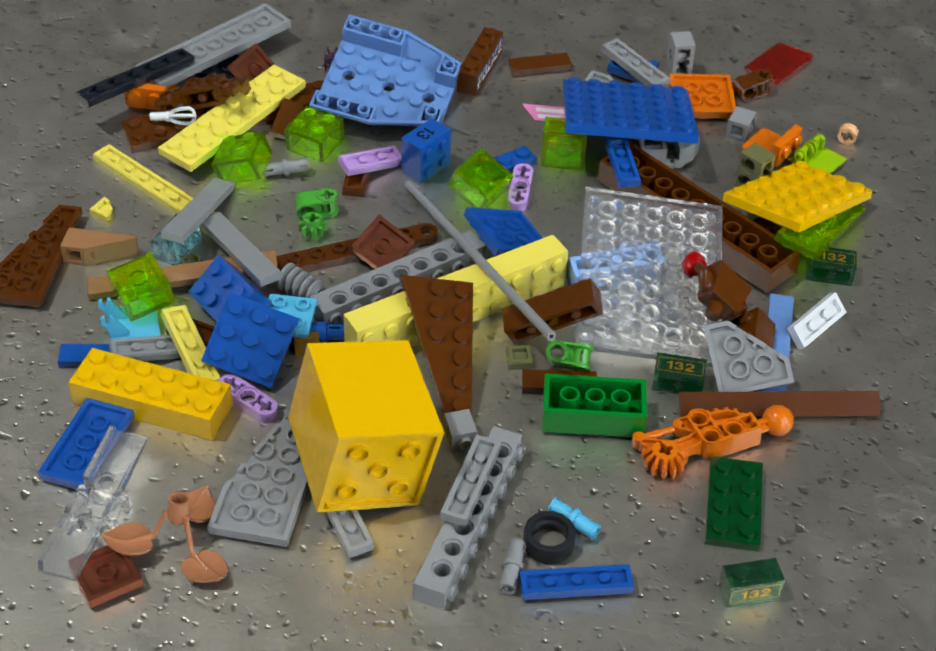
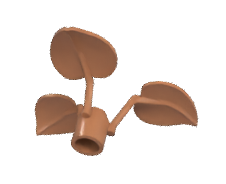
(182, 507)

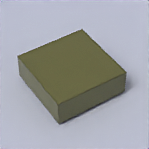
(519, 357)

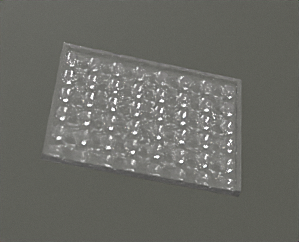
(635, 259)

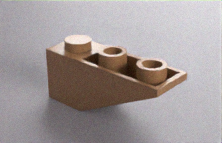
(95, 247)

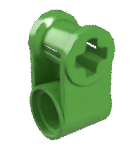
(316, 202)
(571, 356)

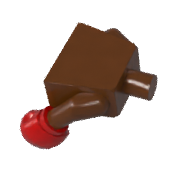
(719, 287)

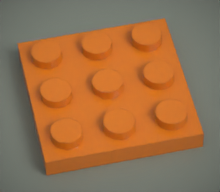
(708, 93)

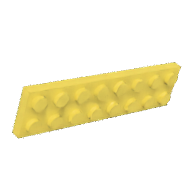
(239, 113)

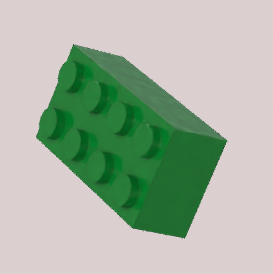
(594, 405)

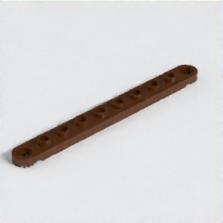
(340, 253)

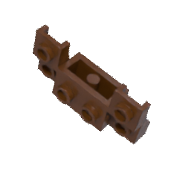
(203, 92)

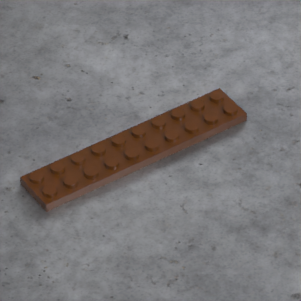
(147, 134)

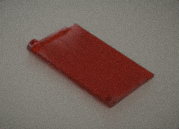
(780, 61)

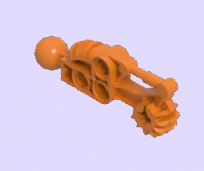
(707, 435)

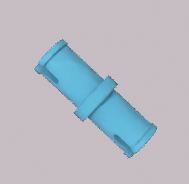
(581, 522)

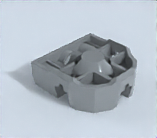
(683, 152)

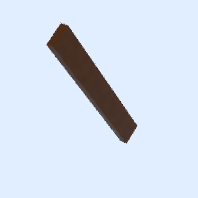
(801, 403)

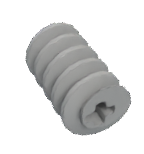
(299, 282)

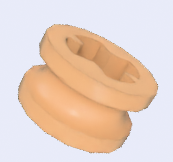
(844, 129)

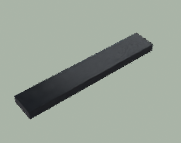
(134, 77)

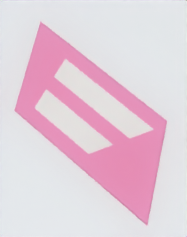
(539, 112)

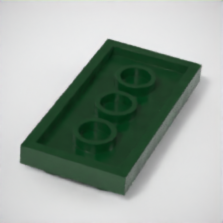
(734, 504)

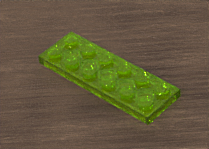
(818, 238)

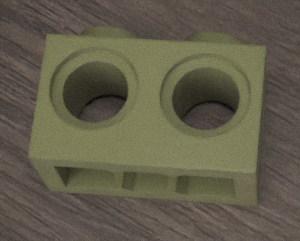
(754, 163)

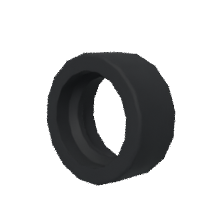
(554, 521)

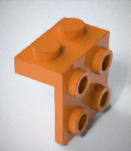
(146, 96)
(779, 145)

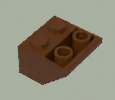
(757, 324)

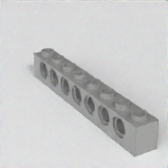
(384, 281)
(459, 543)

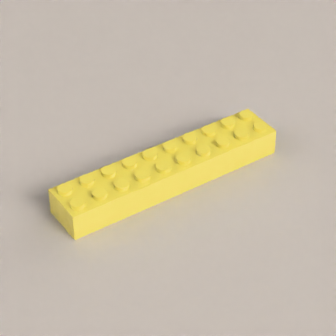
(527, 269)

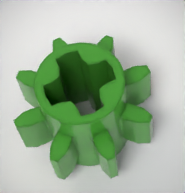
(312, 226)

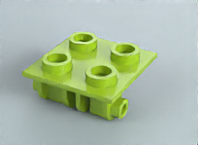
(817, 155)

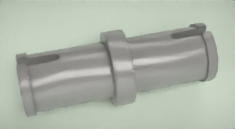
(286, 167)
(512, 566)

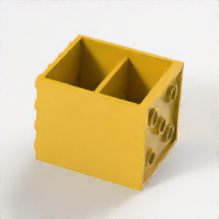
(364, 425)

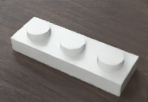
(816, 320)

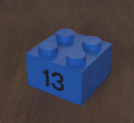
(425, 150)

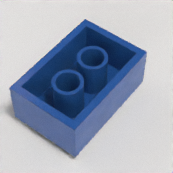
(218, 281)

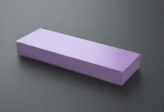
(370, 160)

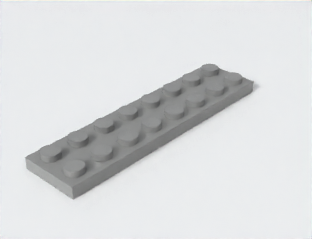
(225, 41)

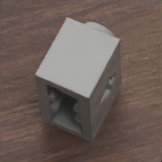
(680, 53)

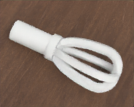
(169, 115)

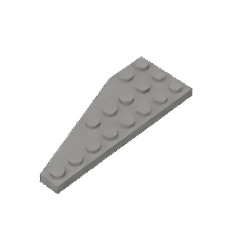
(265, 492)

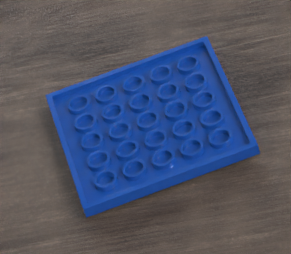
(628, 110)

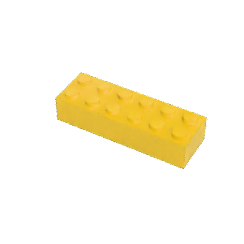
(153, 393)

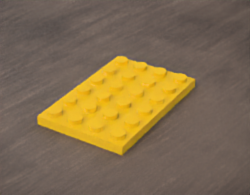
(798, 196)

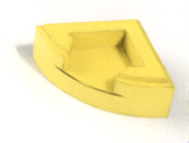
(102, 210)

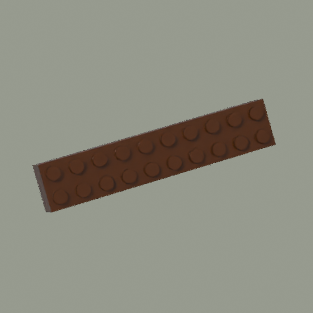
(745, 244)

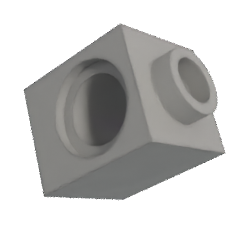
(741, 124)
(459, 430)

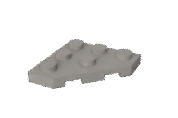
(744, 361)

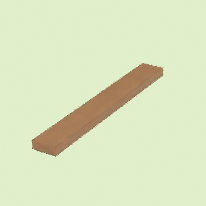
(176, 275)

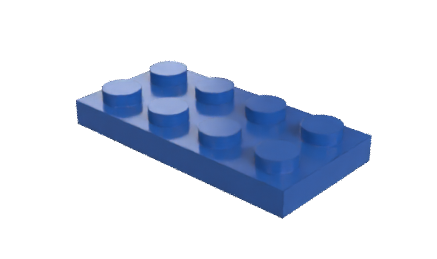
(81, 440)

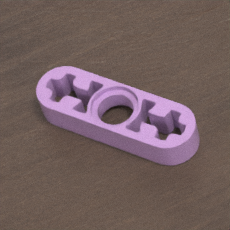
(525, 182)
(251, 407)

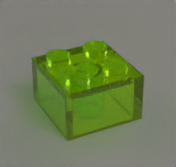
(314, 134)
(561, 148)
(242, 157)
(480, 180)
(140, 286)

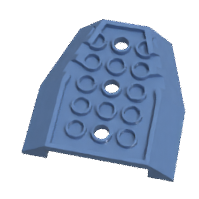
(384, 58)

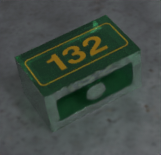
(833, 267)
(678, 373)
(751, 582)

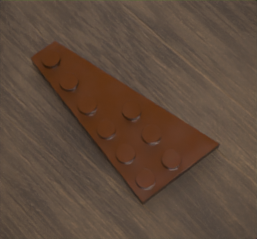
(33, 265)
(445, 333)

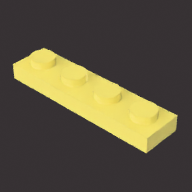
(188, 341)

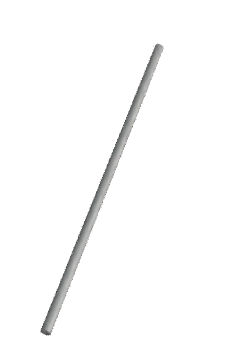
(518, 301)

